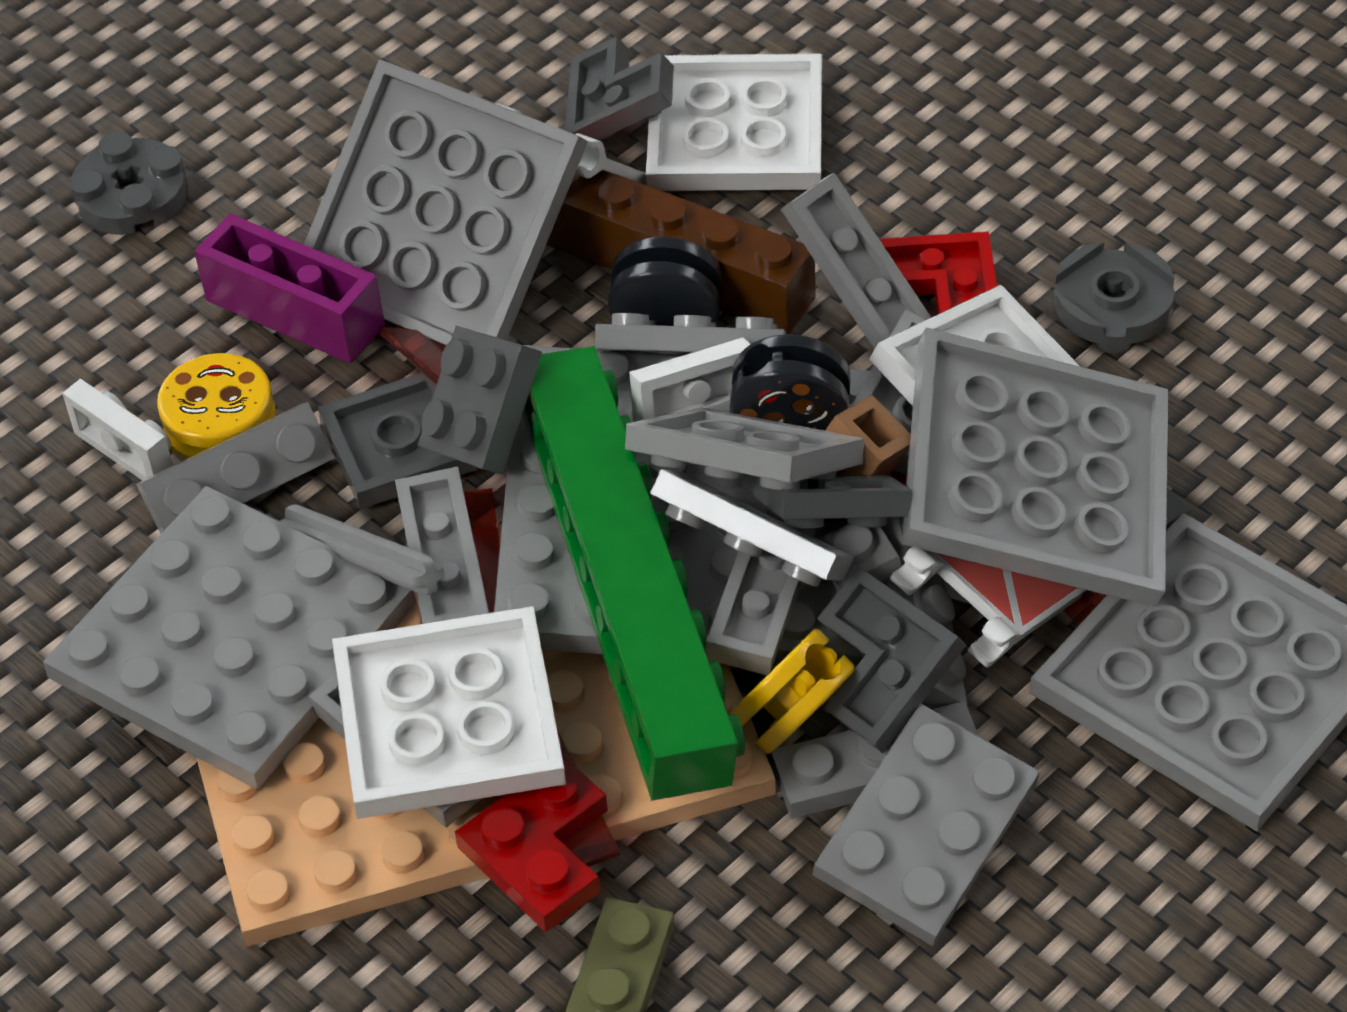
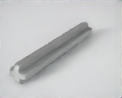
(368, 550)

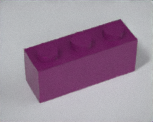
(290, 288)

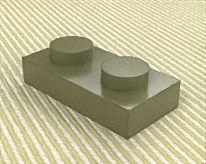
(622, 958)

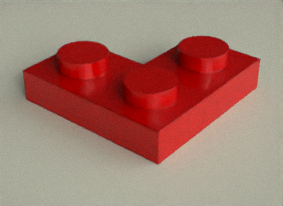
(945, 265)
(523, 849)

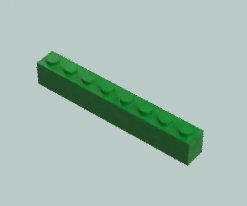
(629, 580)

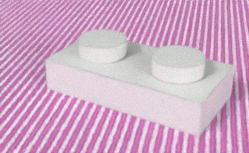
(686, 382)
(116, 432)

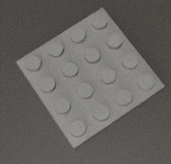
(444, 202)
(1038, 467)
(224, 635)
(1220, 682)

